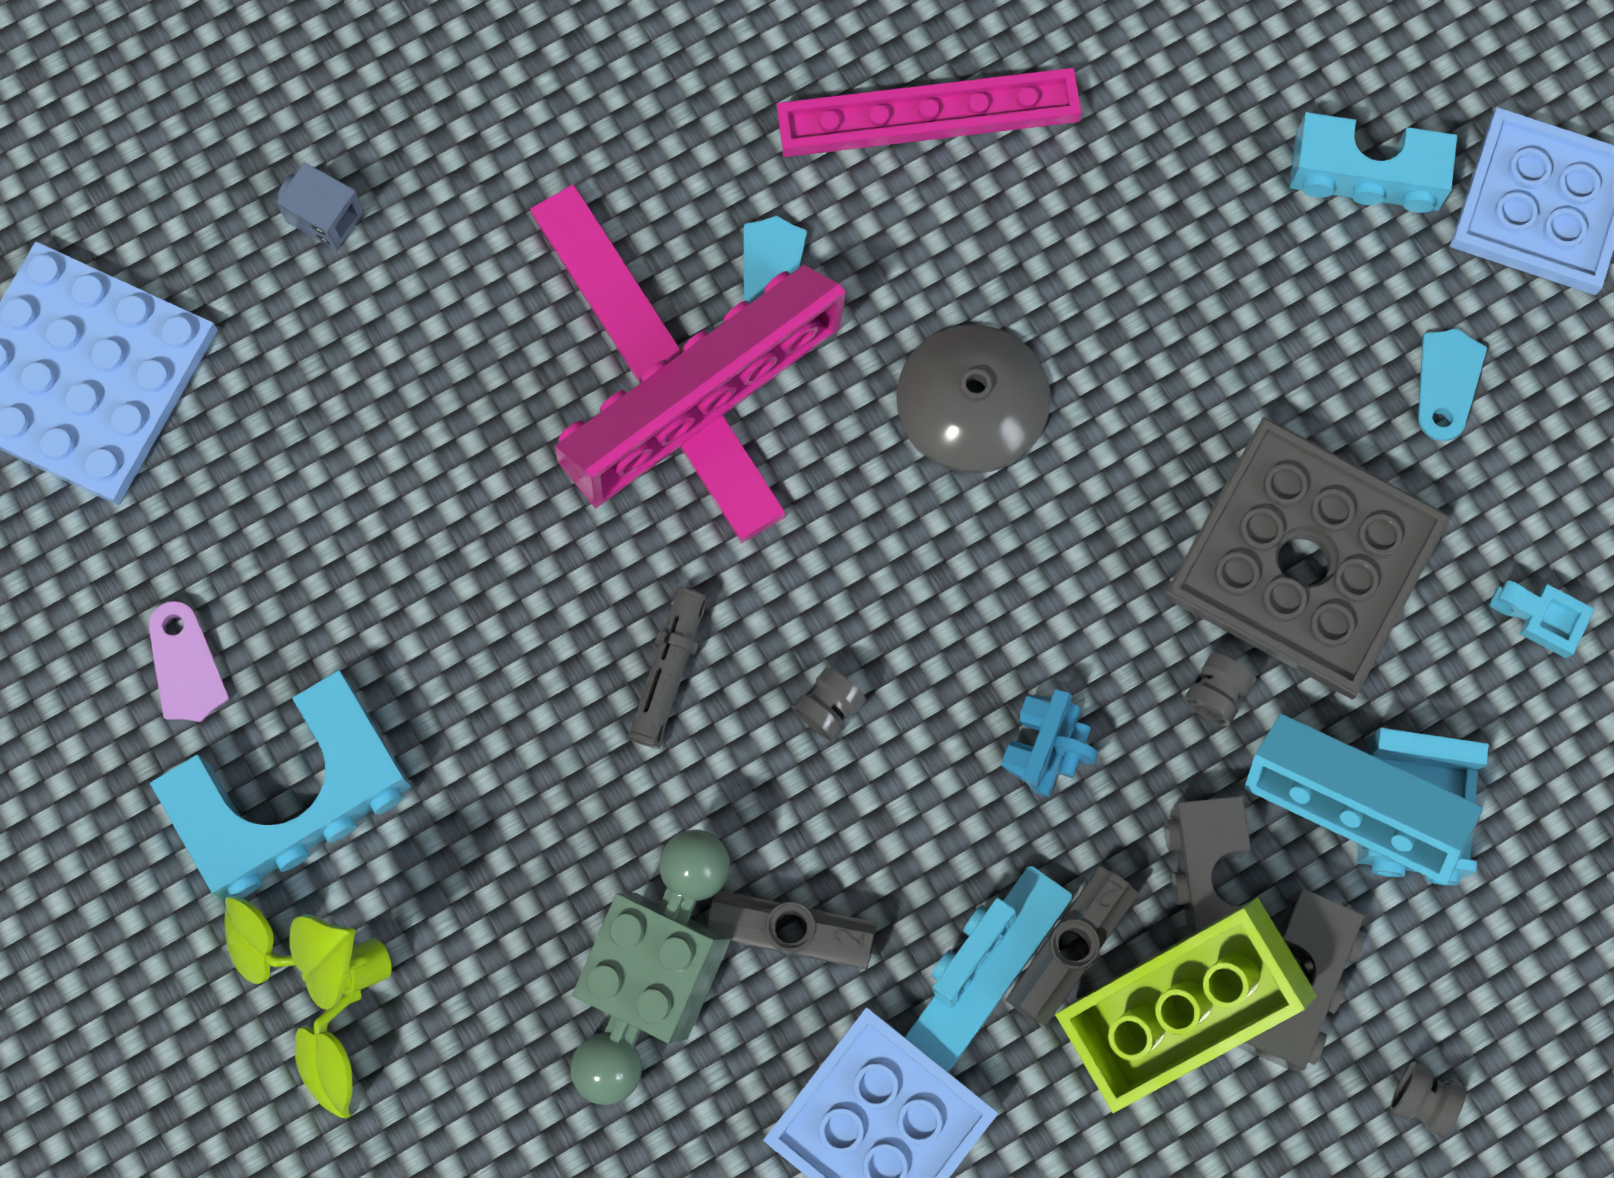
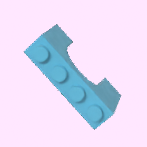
(357, 780)

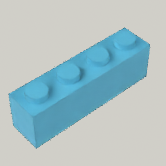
(1363, 798)

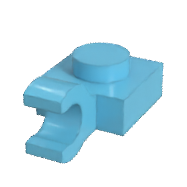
(1550, 616)

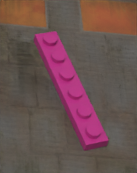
(928, 112)

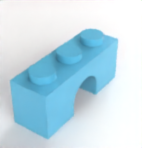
(1331, 164)

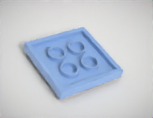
(1541, 202)
(880, 1112)

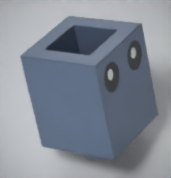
(319, 205)

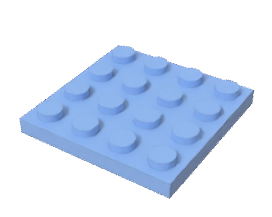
(90, 370)

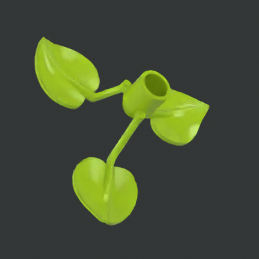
(330, 970)

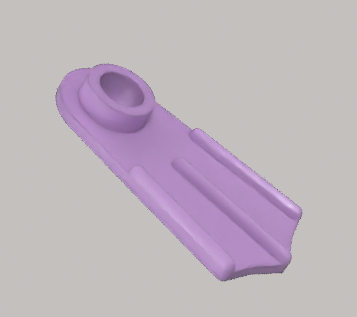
(184, 666)

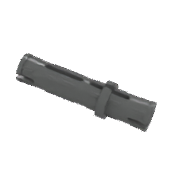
(674, 648)

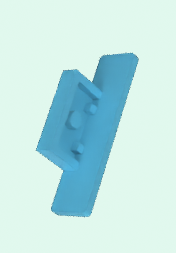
(986, 965)

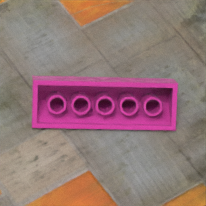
(701, 383)

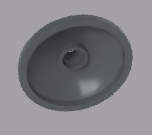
(967, 428)

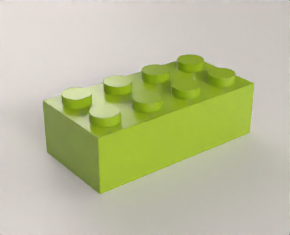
(1186, 1005)

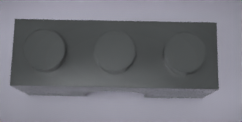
(1202, 836)
(1323, 940)

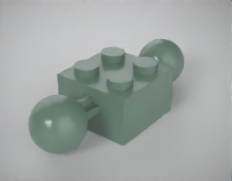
(650, 967)

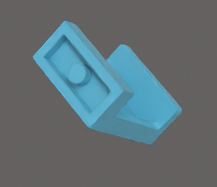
(1438, 760)

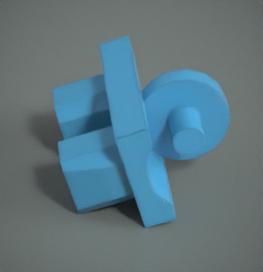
(1057, 747)

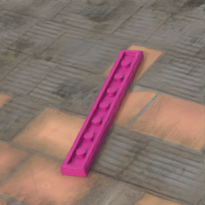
(643, 342)

